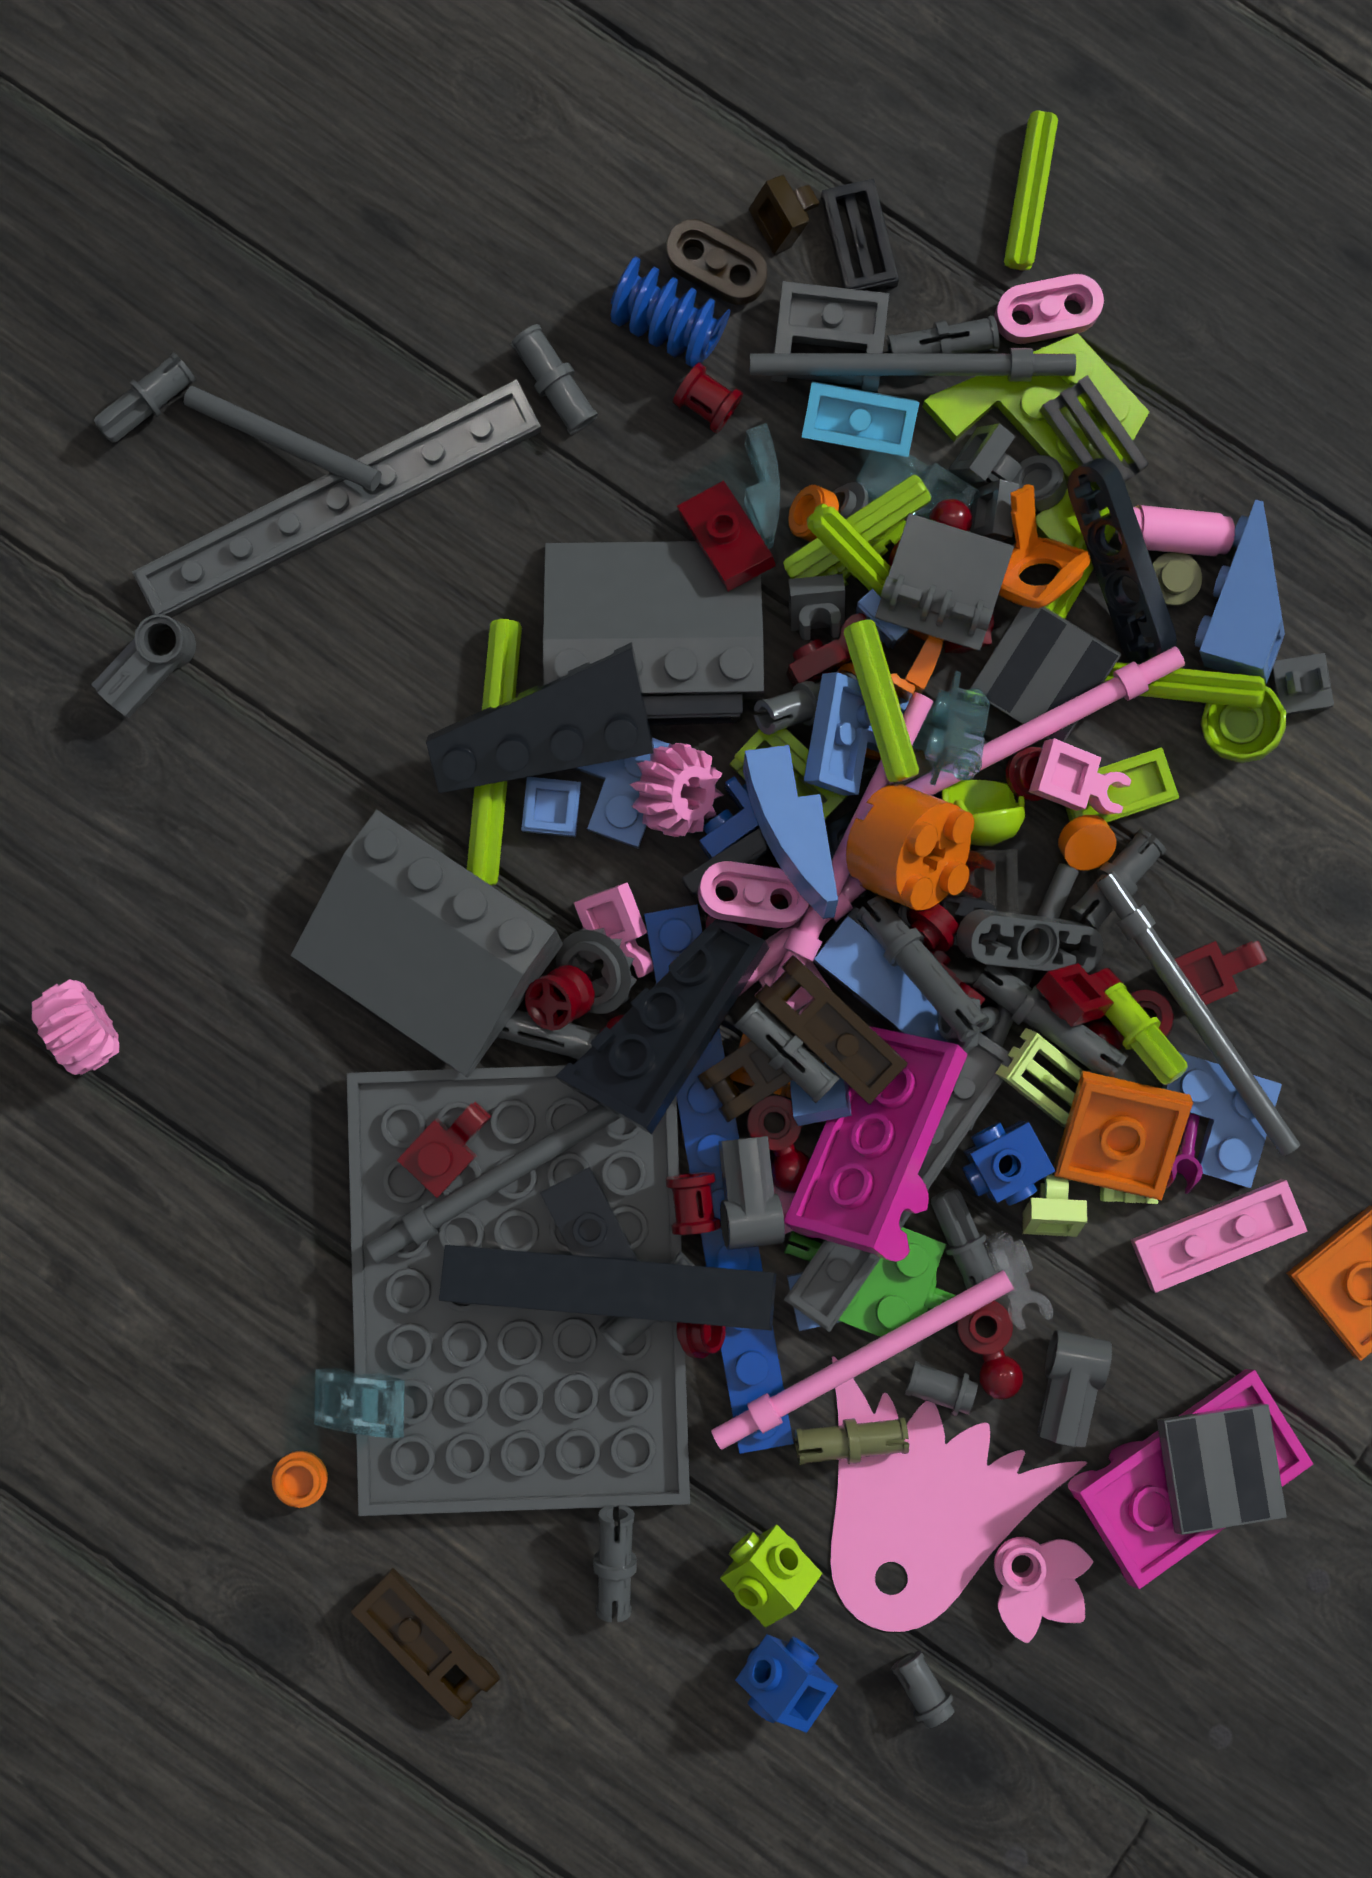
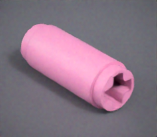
(1185, 530)

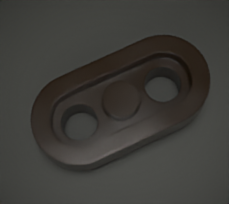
(720, 260)

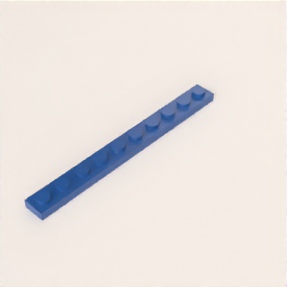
(747, 1354)

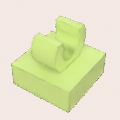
(1053, 1211)

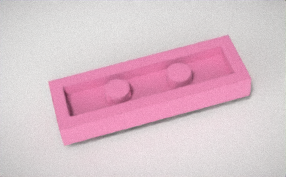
(1218, 1235)

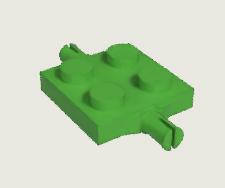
(894, 1289)

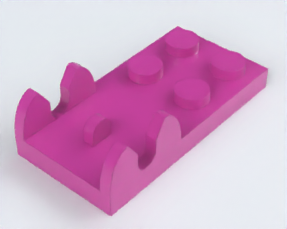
(871, 1160)
(1131, 1495)

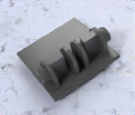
(944, 582)

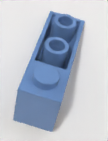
(1248, 616)

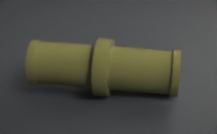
(851, 1441)

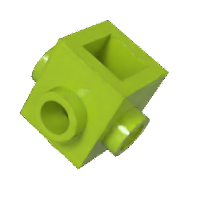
(770, 1574)

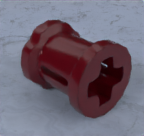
(707, 397)
(693, 1203)

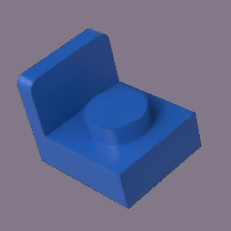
(727, 829)

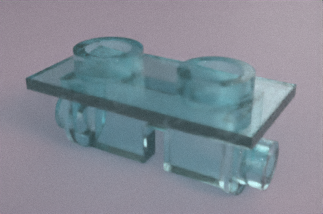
(959, 740)

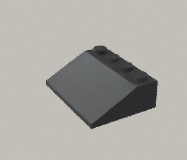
(666, 602)
(424, 943)

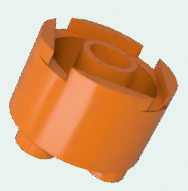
(910, 847)

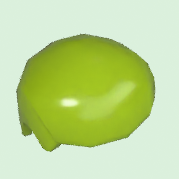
(1244, 732)
(992, 806)

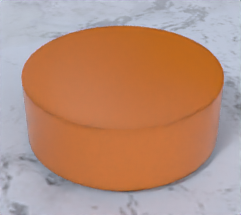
(804, 506)
(1087, 842)

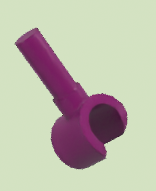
(1185, 1162)

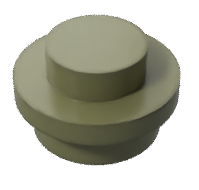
(1178, 577)

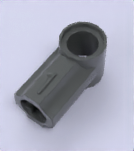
(140, 667)
(750, 1210)
(1075, 1372)

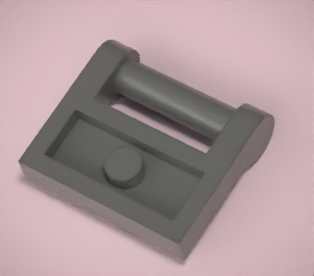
(832, 319)

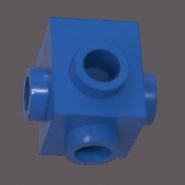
(1026, 1162)
(786, 1682)

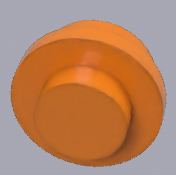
(299, 1479)

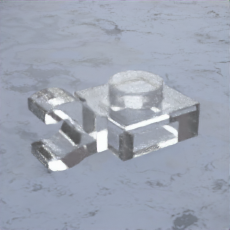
(1015, 1261)

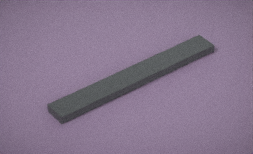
(335, 503)

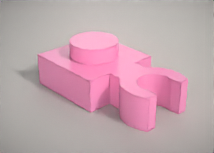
(1071, 778)
(621, 919)

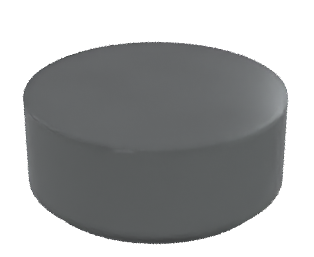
(1046, 477)

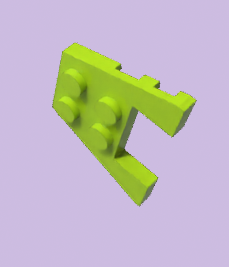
(1020, 402)

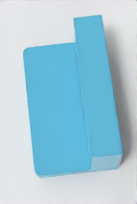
(860, 419)

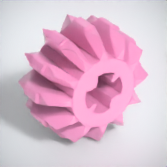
(677, 789)
(75, 1027)

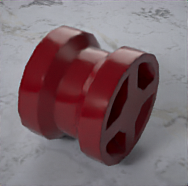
(557, 1010)

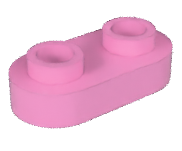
(1045, 307)
(752, 893)

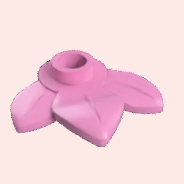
(1044, 1588)

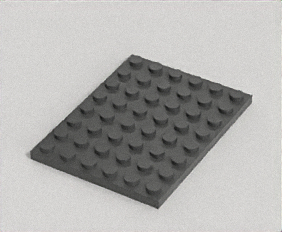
(496, 1397)

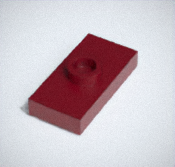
(726, 536)

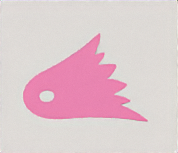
(926, 1510)

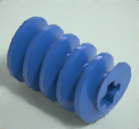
(666, 315)

